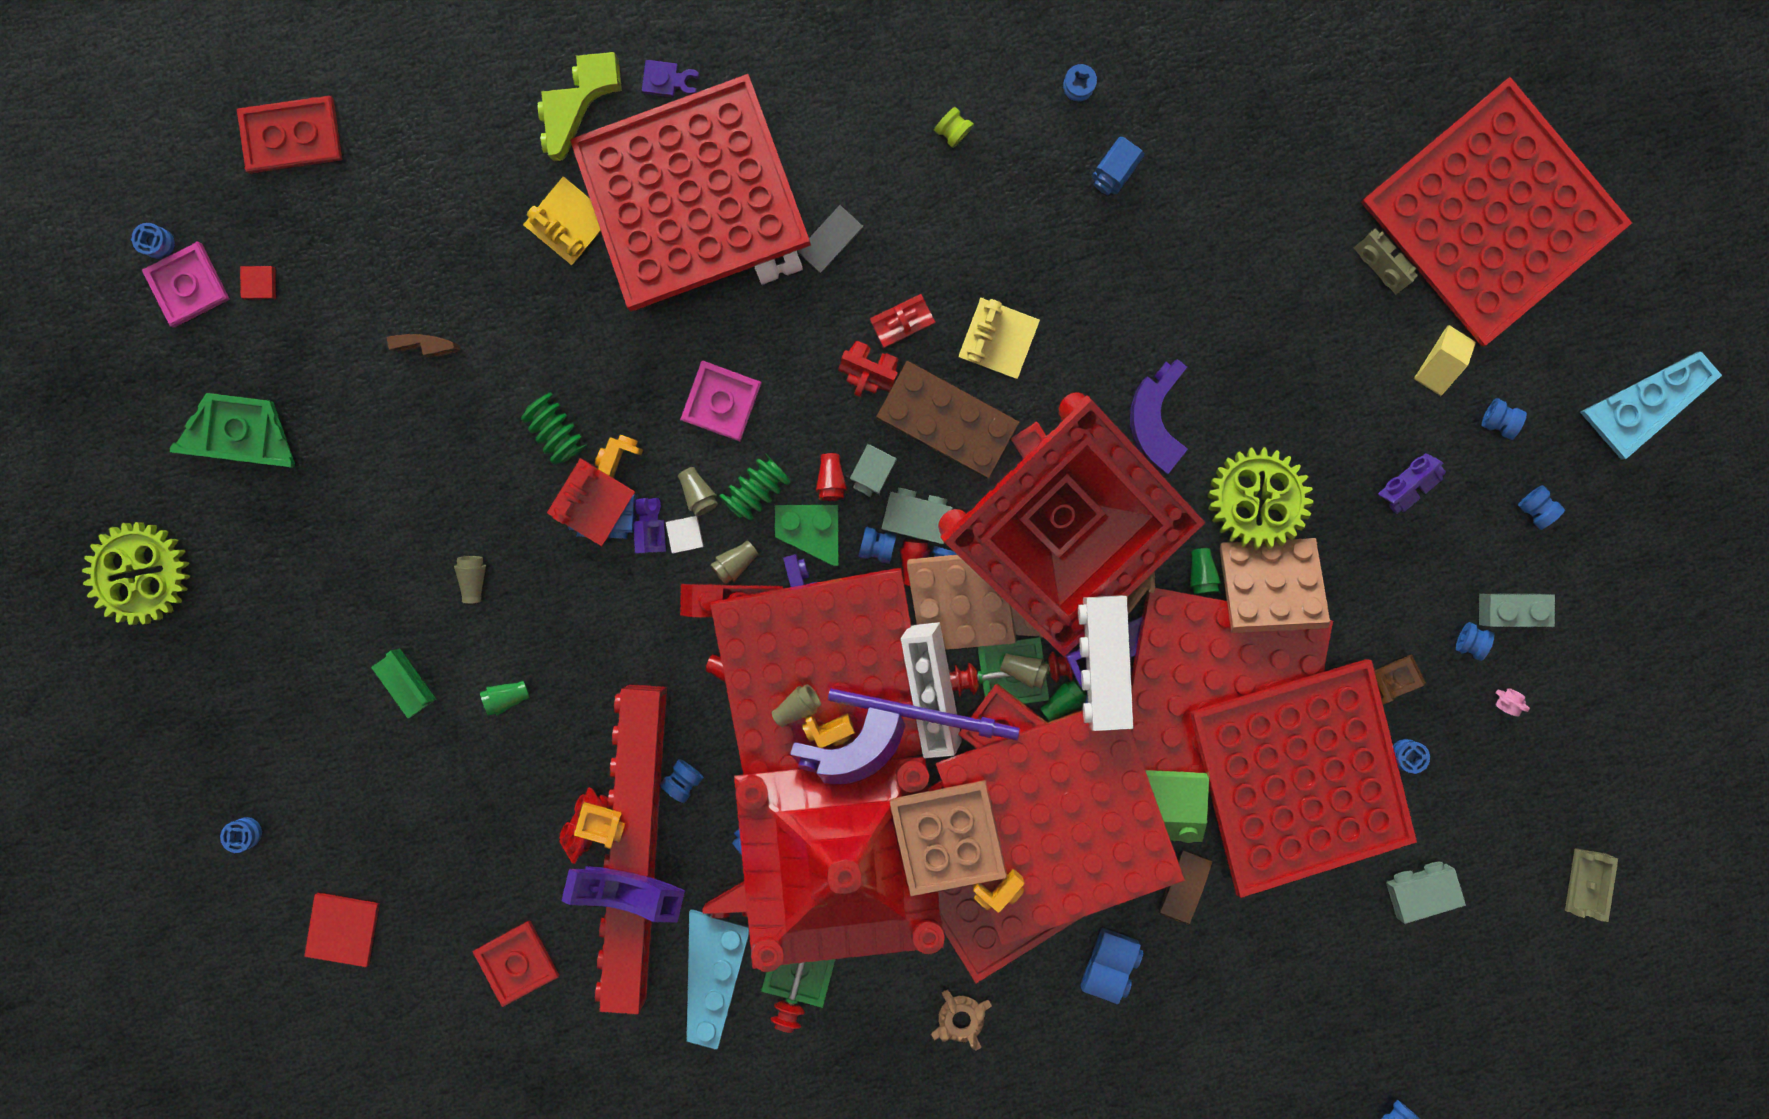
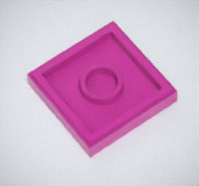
(185, 284)
(721, 401)

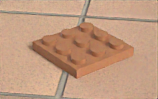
(1274, 586)
(962, 602)
(948, 838)

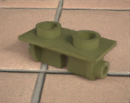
(1394, 272)

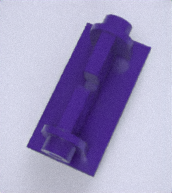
(1423, 473)

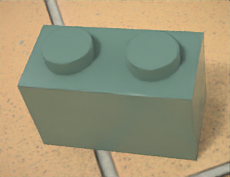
(872, 471)
(915, 516)
(1517, 610)
(1425, 892)

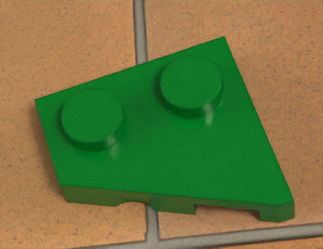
(810, 529)

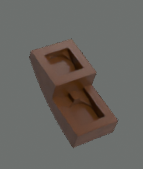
(430, 345)
(1398, 678)
(1182, 898)

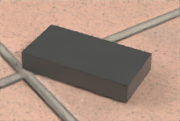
(830, 239)

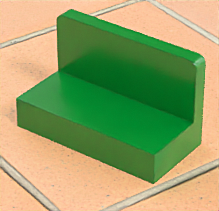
(403, 683)

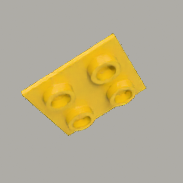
(564, 221)

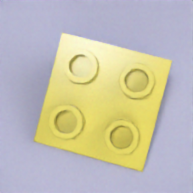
(999, 338)

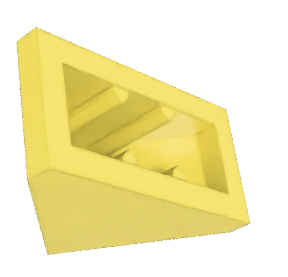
(1446, 361)

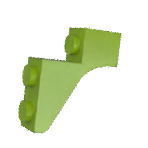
(565, 108)

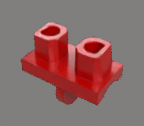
(902, 320)
(866, 373)

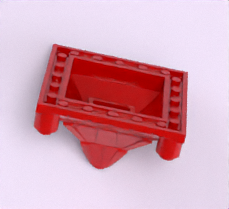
(1072, 523)
(830, 867)

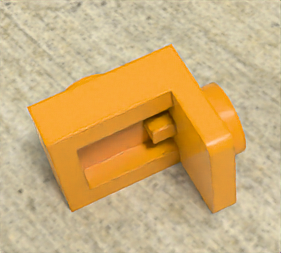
(609, 458)
(833, 732)
(599, 824)
(1007, 891)

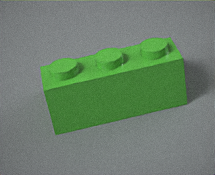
(1182, 803)

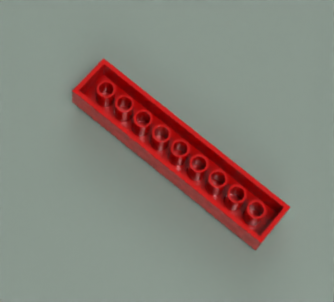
(637, 797)

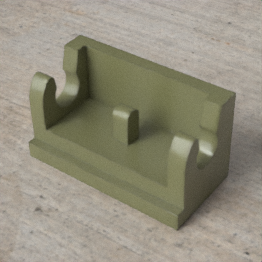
(1591, 884)

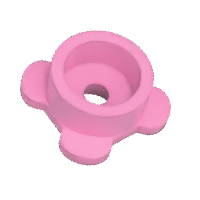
(1511, 702)

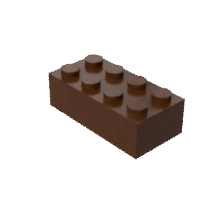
(947, 420)

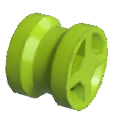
(953, 127)

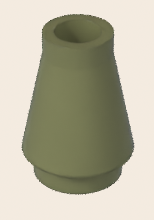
(697, 493)
(733, 562)
(470, 576)
(1026, 670)
(797, 705)

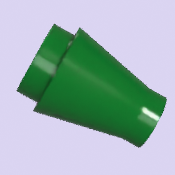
(1204, 575)
(503, 697)
(1064, 701)

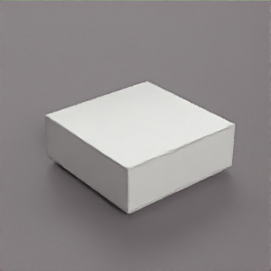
(684, 534)

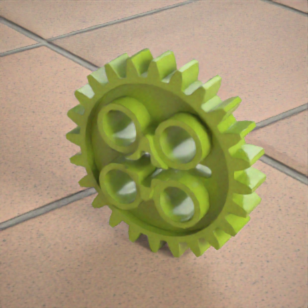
(1232, 495)
(141, 601)

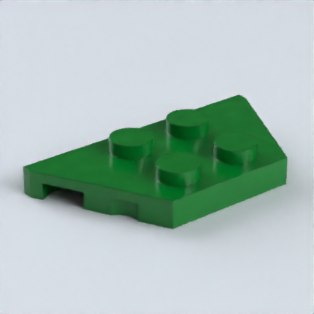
(236, 431)

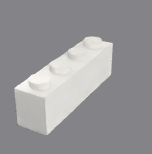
(1106, 663)
(930, 687)

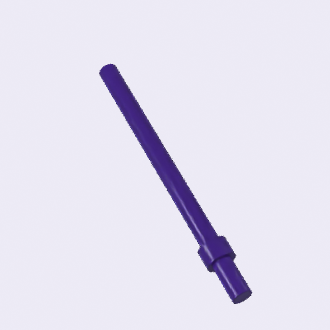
(985, 726)

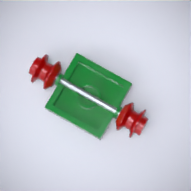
(990, 663)
(797, 982)

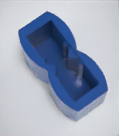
(1117, 166)
(1111, 965)

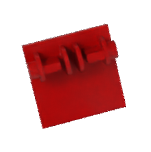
(591, 502)
(574, 845)

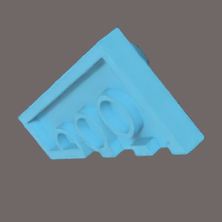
(1644, 408)
(713, 968)

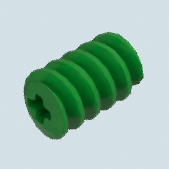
(552, 430)
(755, 488)

